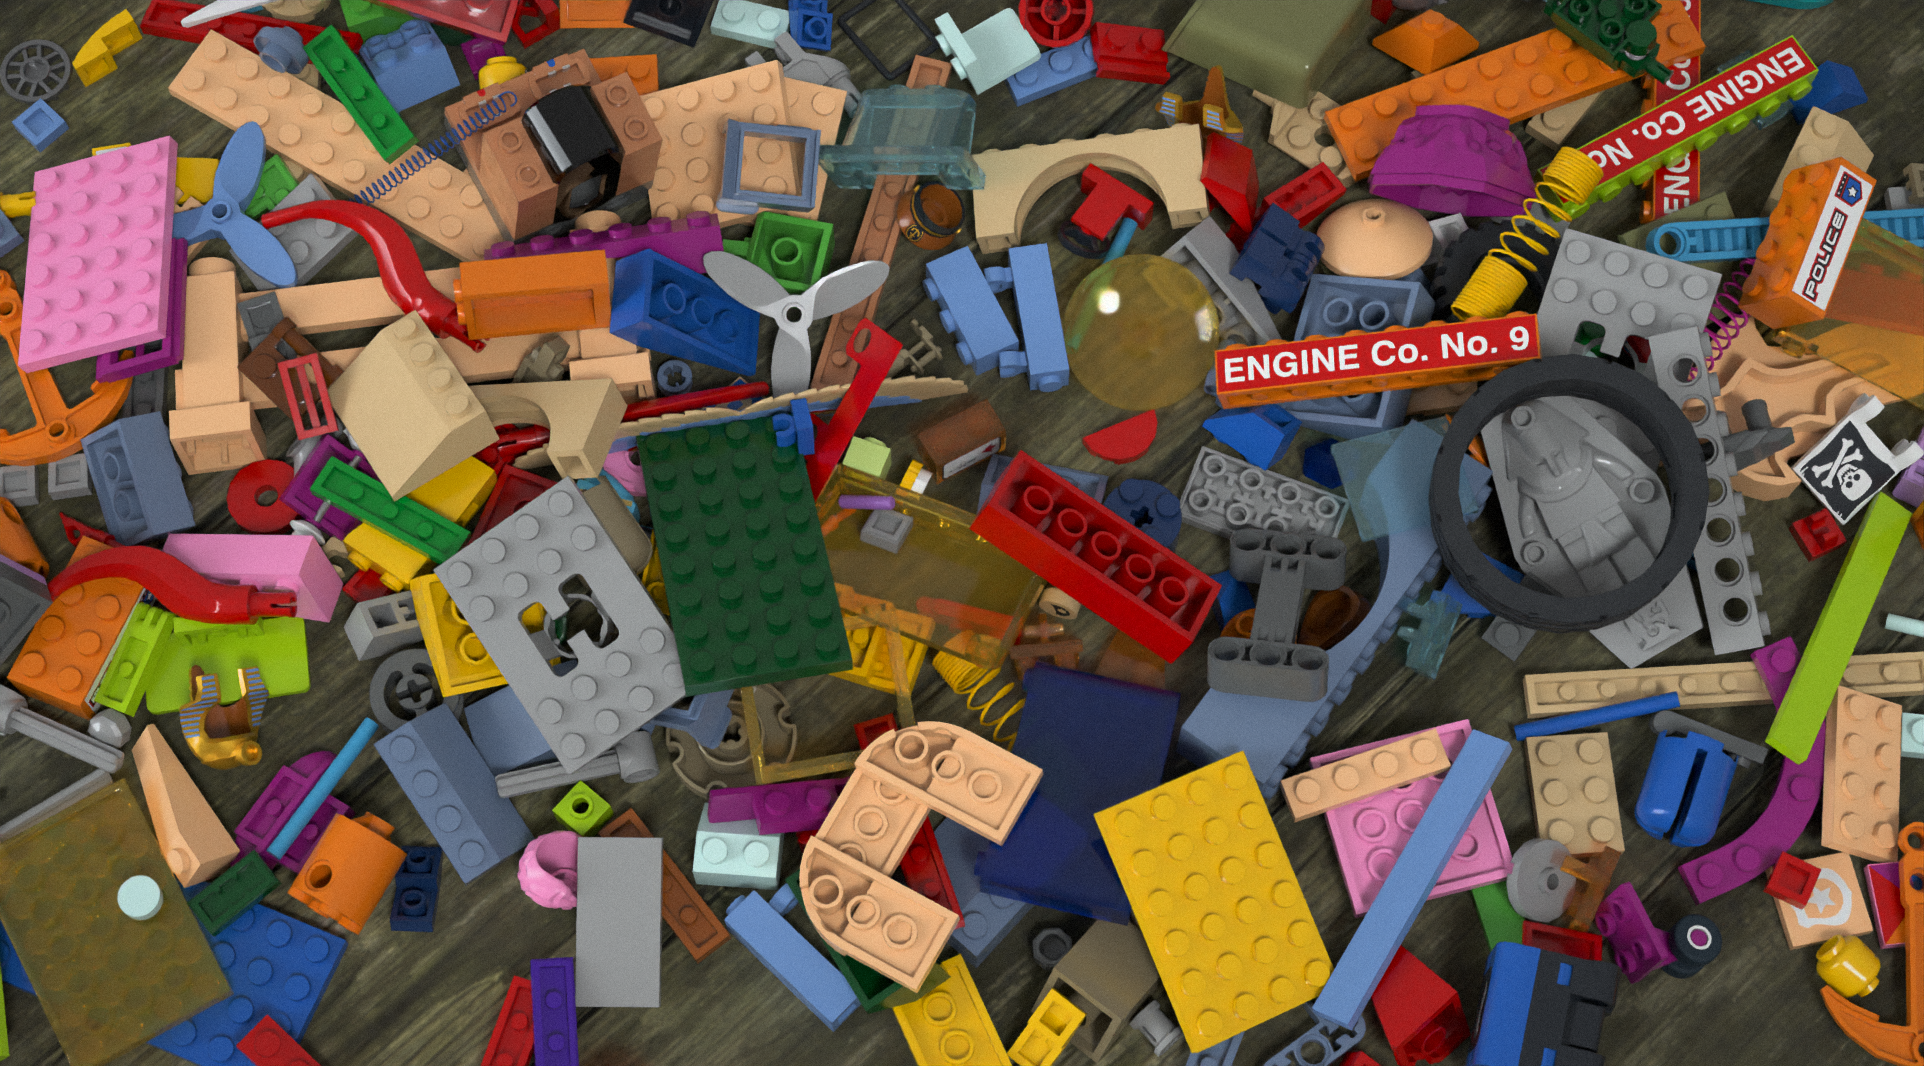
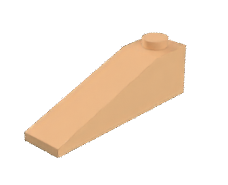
(184, 822)

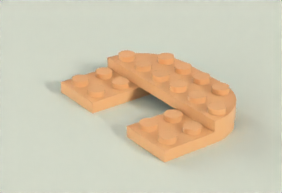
(873, 824)

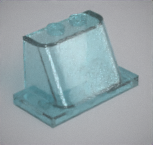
(907, 135)

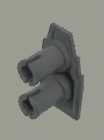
(1758, 441)

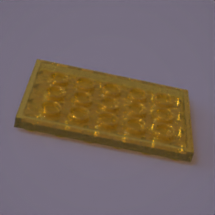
(93, 967)

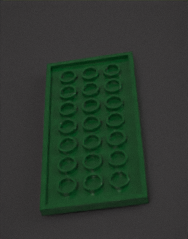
(741, 557)

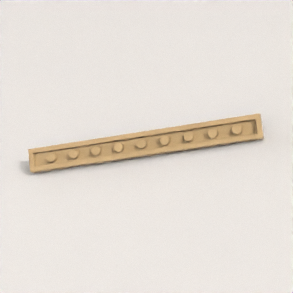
(1707, 684)

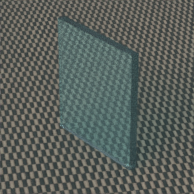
(1391, 477)

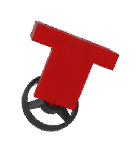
(1100, 212)

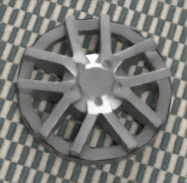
(36, 72)

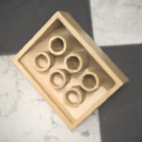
(409, 407)

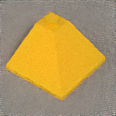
(452, 644)

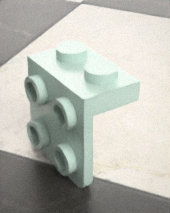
(989, 49)

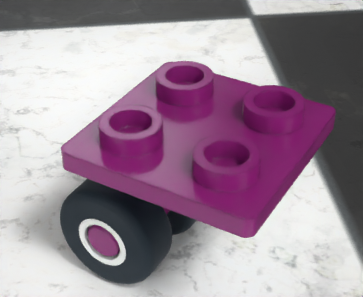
(1642, 948)

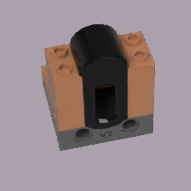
(559, 149)

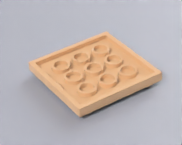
(693, 142)

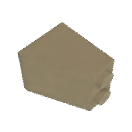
(1107, 978)

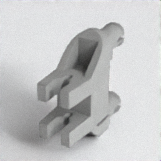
(811, 69)

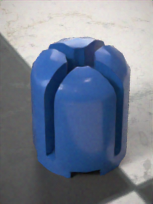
(1703, 795)

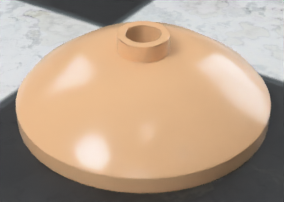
(1375, 240)

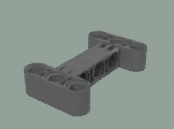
(1270, 660)

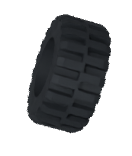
(1466, 254)

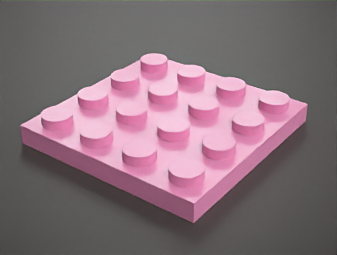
(1375, 830)

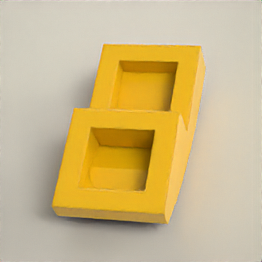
(96, 55)
(1047, 1031)

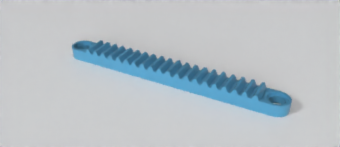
(1740, 238)

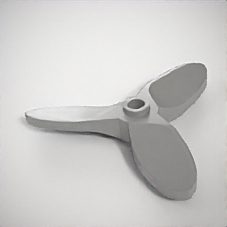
(765, 295)

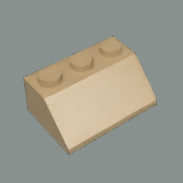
(1820, 140)

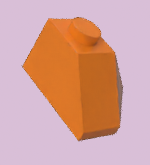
(1427, 42)

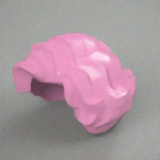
(550, 870)

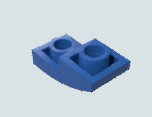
(810, 24)

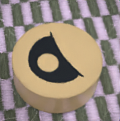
(1059, 604)

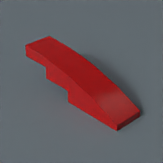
(1302, 198)

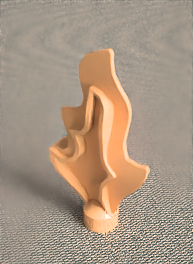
(1799, 394)

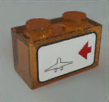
(961, 441)

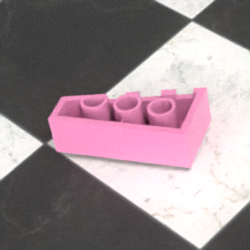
(266, 561)

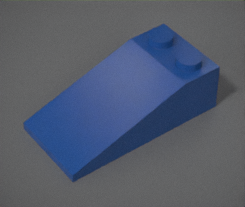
(682, 314)

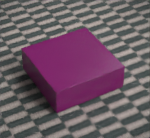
(478, 52)

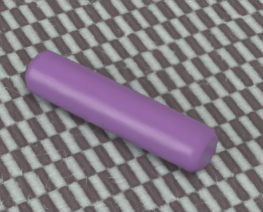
(866, 502)

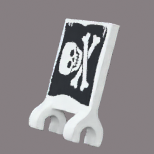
(1852, 462)

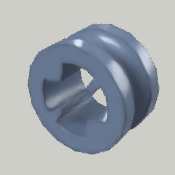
(671, 367)

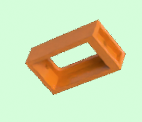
(533, 294)

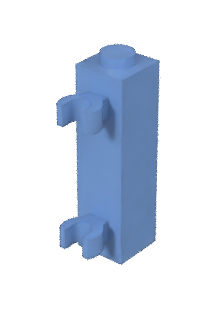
(1038, 318)
(790, 955)

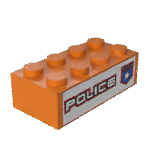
(1807, 243)
(77, 640)

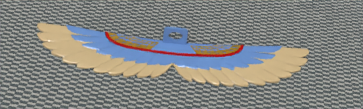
(820, 402)

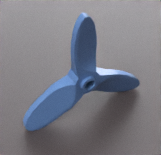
(224, 214)

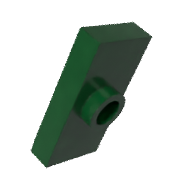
(234, 893)

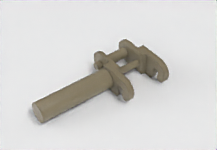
(905, 357)

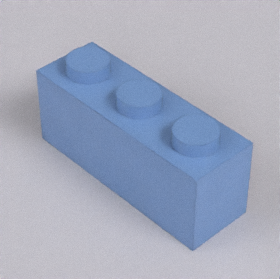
(969, 309)

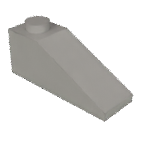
(383, 626)

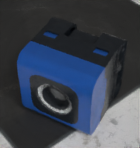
(1541, 1008)

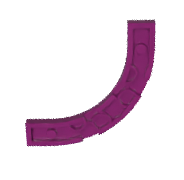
(1789, 805)

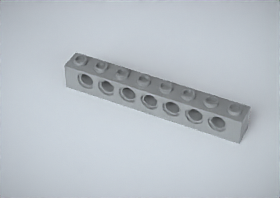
(1726, 632)

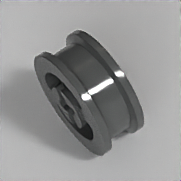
(405, 671)

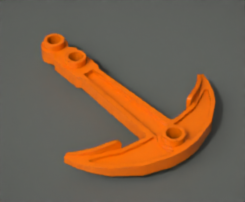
(48, 404)
(1883, 1040)

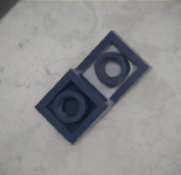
(417, 889)

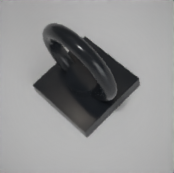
(670, 18)

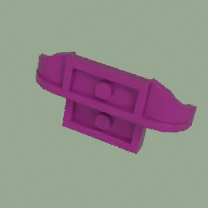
(279, 804)

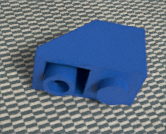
(1256, 432)

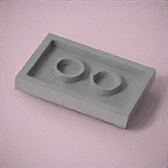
(308, 241)

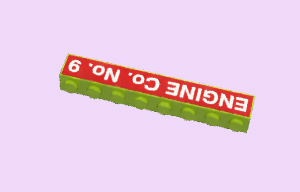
(1691, 122)

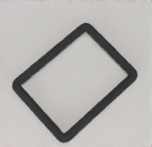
(867, 52)

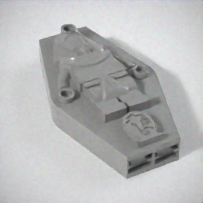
(1587, 517)

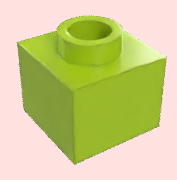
(587, 823)

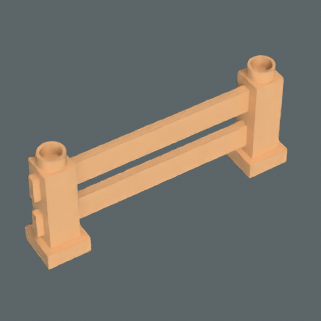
(217, 402)

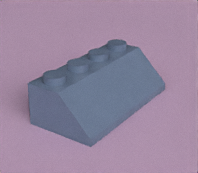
(454, 793)

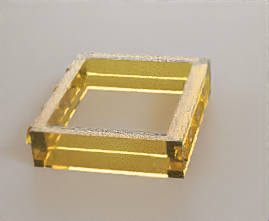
(871, 616)

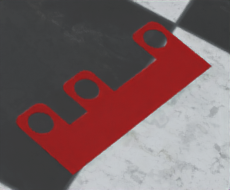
(834, 438)

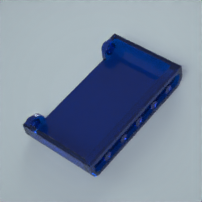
(1096, 748)

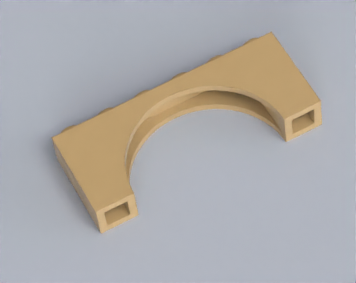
(1015, 178)
(578, 412)

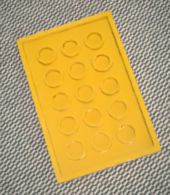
(1216, 900)

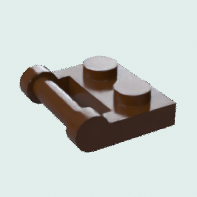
(263, 369)

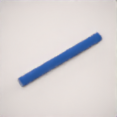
(1597, 716)

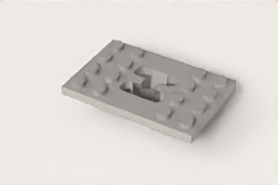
(1628, 296)
(528, 562)

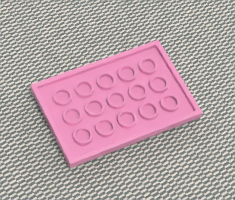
(99, 255)

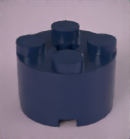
(1150, 505)

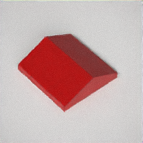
(1231, 178)

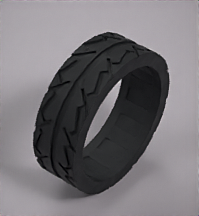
(1636, 400)

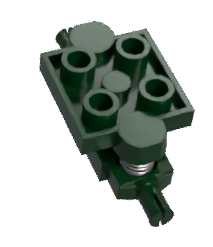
(1613, 32)

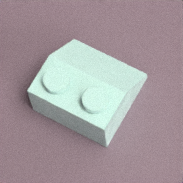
(736, 855)

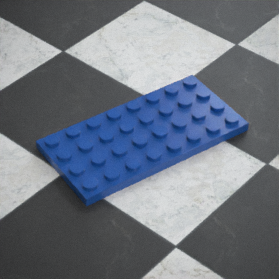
(272, 967)

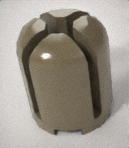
(620, 525)

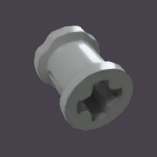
(1157, 1028)

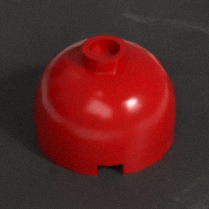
(1056, 21)

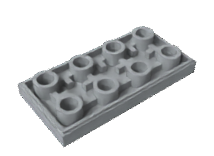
(1236, 495)
(619, 922)

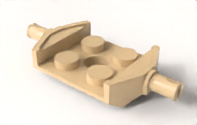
(1295, 133)

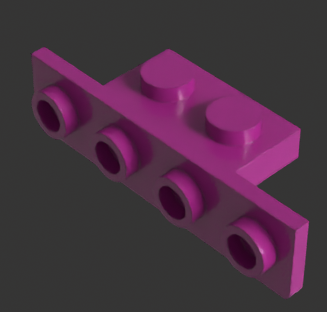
(777, 806)

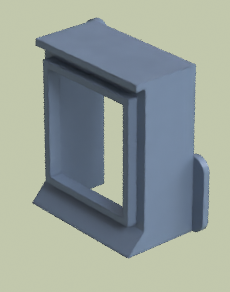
(747, 202)
(704, 720)

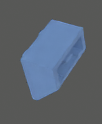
(409, 64)

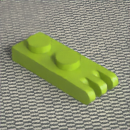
(135, 659)

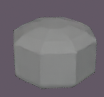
(110, 728)

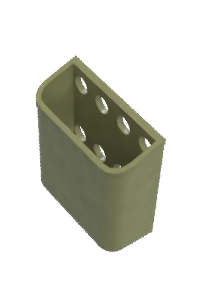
(1271, 44)

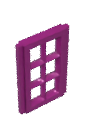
(108, 365)

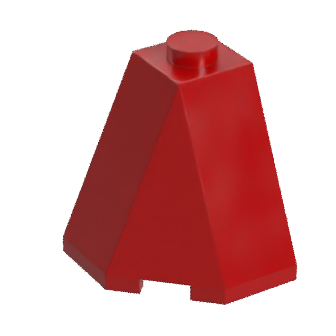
(1418, 1011)

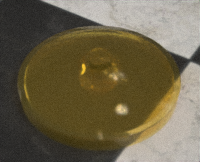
(1141, 332)

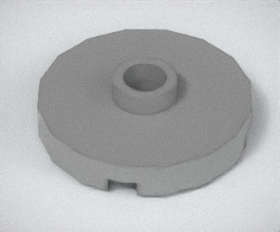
(1536, 883)

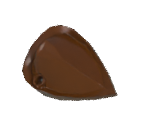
(1333, 617)

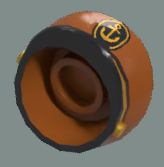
(931, 215)

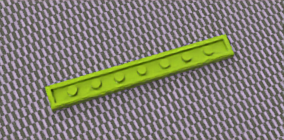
(1838, 628)

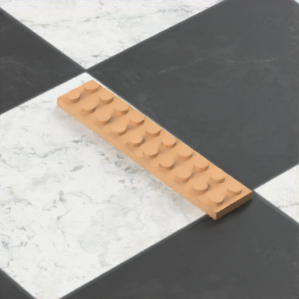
(327, 141)

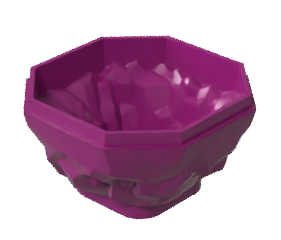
(1455, 164)

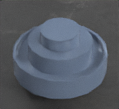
(281, 49)

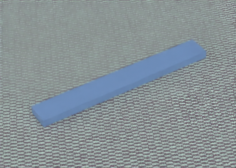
(1412, 879)

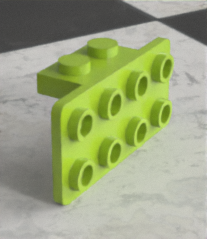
(271, 644)

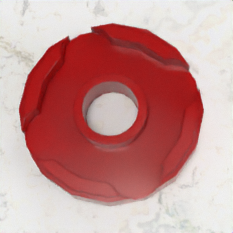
(244, 495)

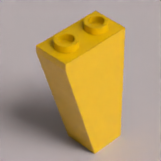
(453, 495)

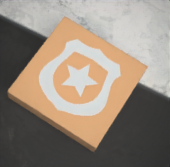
(1832, 909)

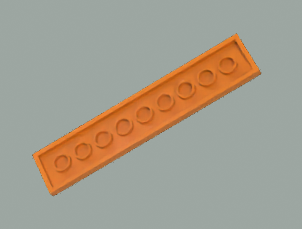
(1508, 81)

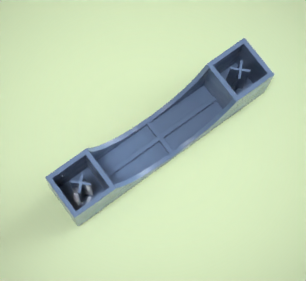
(1278, 730)

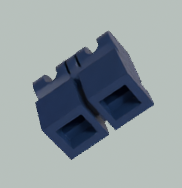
(1279, 259)

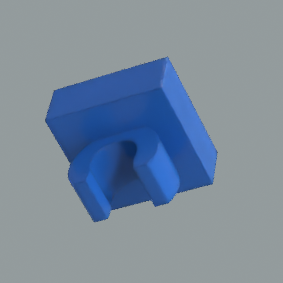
(797, 427)

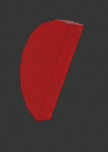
(1125, 440)

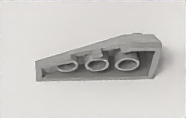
(1238, 304)

